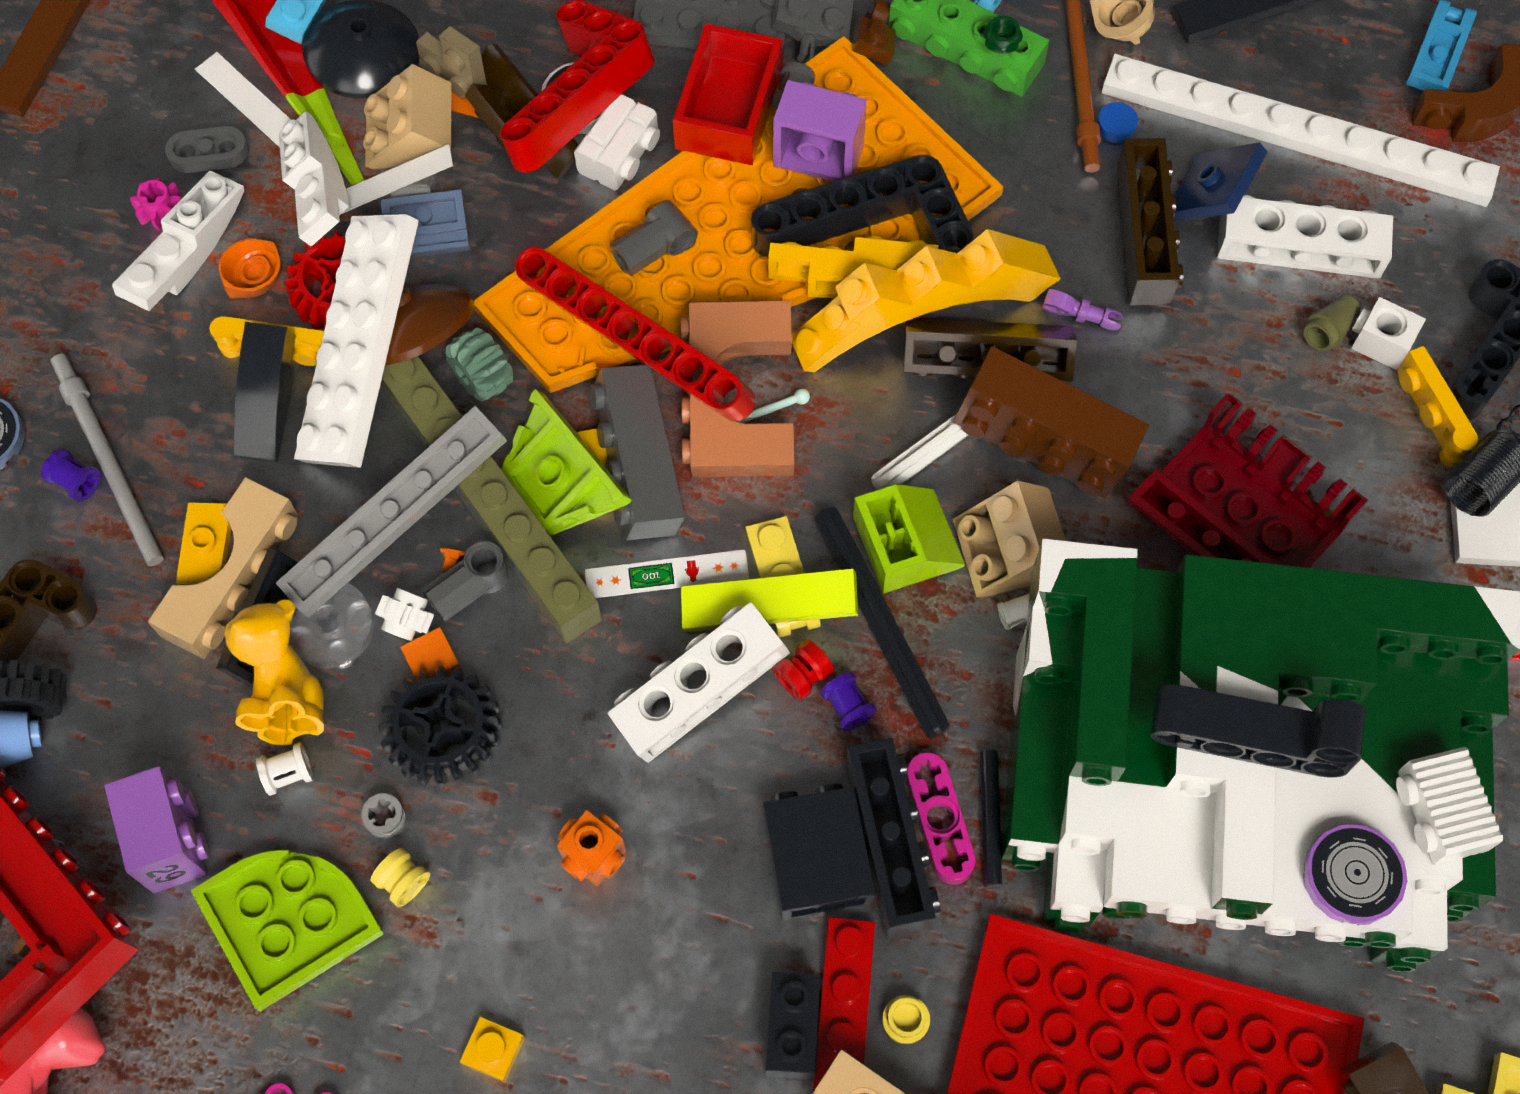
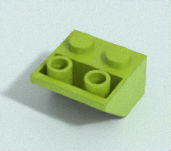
(905, 535)

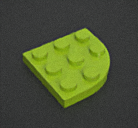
(284, 920)

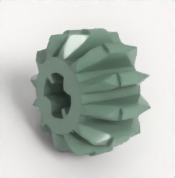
(479, 364)

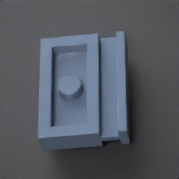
(441, 221)

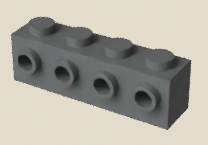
(637, 451)

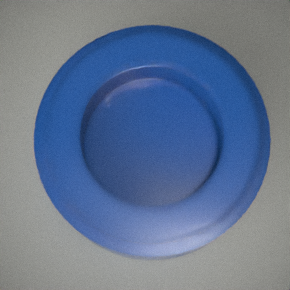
(1117, 122)

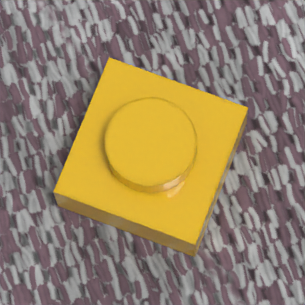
(492, 1049)

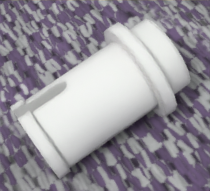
(1014, 611)

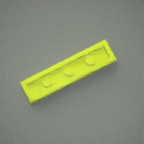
(776, 598)

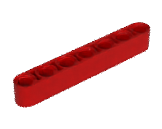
(645, 344)

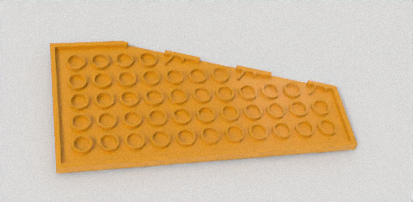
(719, 203)

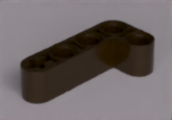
(36, 605)

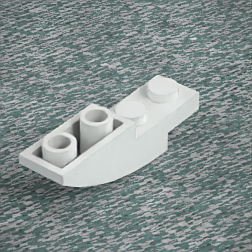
(315, 176)
(186, 241)

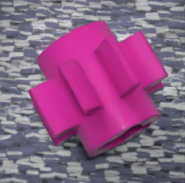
(154, 201)

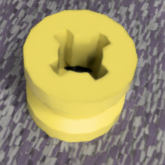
(400, 877)

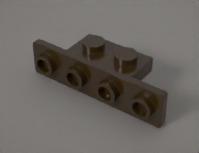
(504, 97)

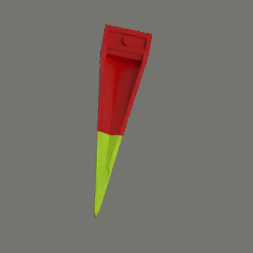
(286, 67)

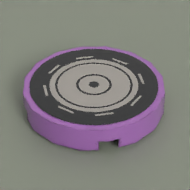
(1355, 874)

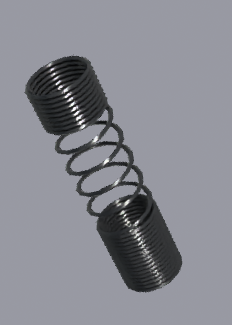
(1486, 472)

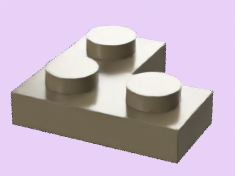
(452, 59)

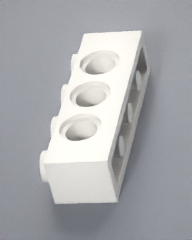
(1323, 249)
(689, 707)

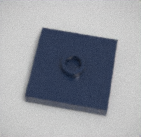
(1217, 181)

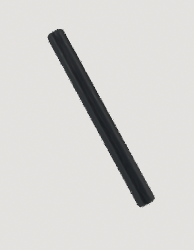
(883, 625)

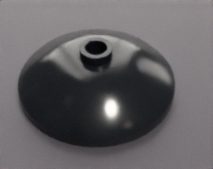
(362, 61)

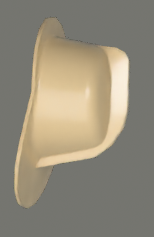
(1123, 18)

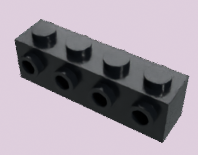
(890, 838)

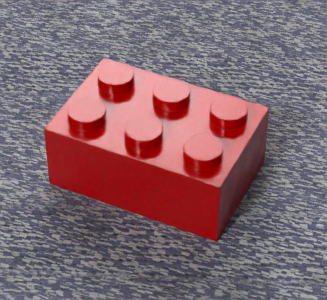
(728, 94)

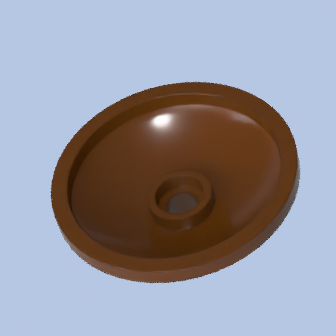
(427, 318)

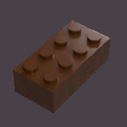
(1050, 423)

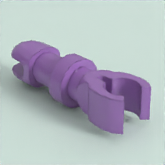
(1064, 304)

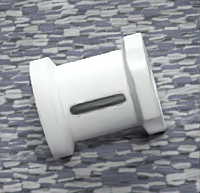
(284, 769)

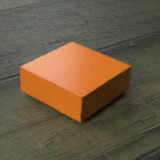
(428, 653)

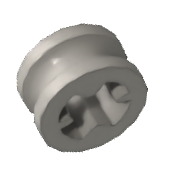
(392, 825)

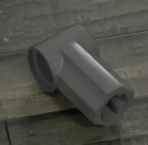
(662, 232)
(463, 583)

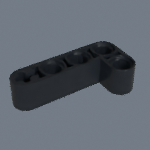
(1497, 348)
(1260, 732)

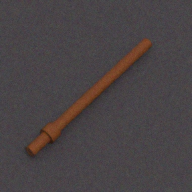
(1088, 130)

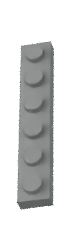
(391, 512)

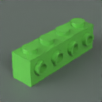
(956, 33)

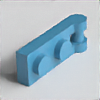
(1441, 47)

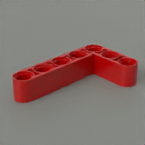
(611, 60)

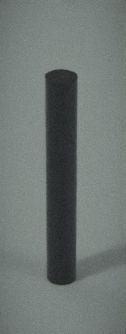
(990, 819)

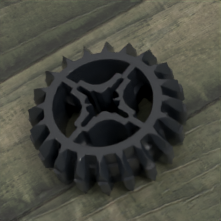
(408, 713)

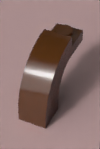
(1479, 113)

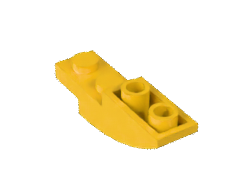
(830, 265)

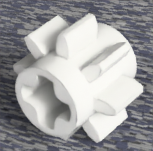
(404, 614)

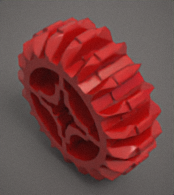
(319, 265)

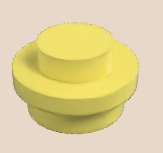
(906, 1019)

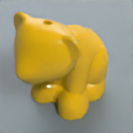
(284, 693)

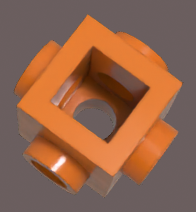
(595, 862)

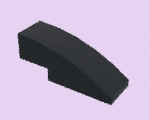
(262, 391)

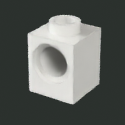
(1395, 320)

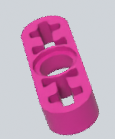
(961, 847)

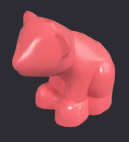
(71, 1046)

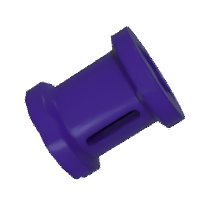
(71, 475)
(848, 701)

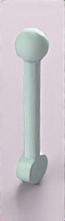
(800, 396)

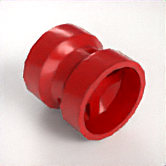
(803, 669)

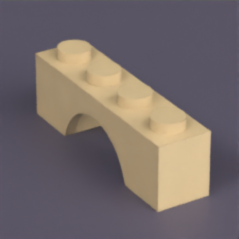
(198, 613)

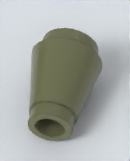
(1330, 325)

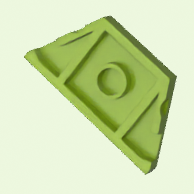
(558, 471)

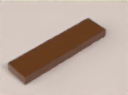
(37, 52)

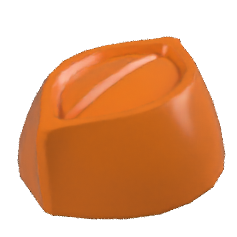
(250, 268)

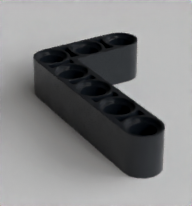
(868, 207)

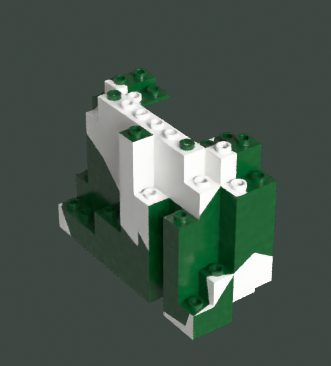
(1224, 837)

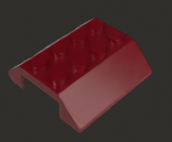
(1244, 505)

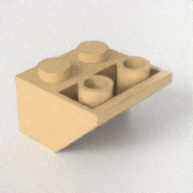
(407, 118)
(1005, 535)

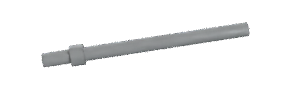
(76, 395)

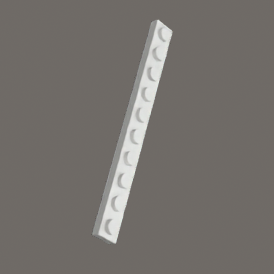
(1301, 130)

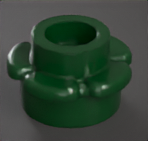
(1003, 27)

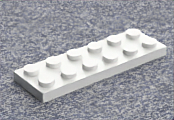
(356, 340)

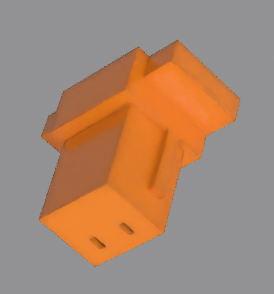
(452, 557)

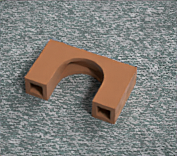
(726, 446)

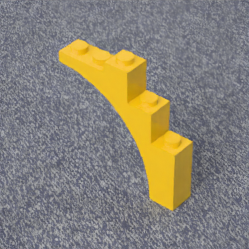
(933, 279)

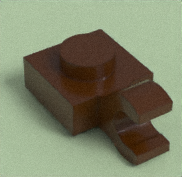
(873, 36)

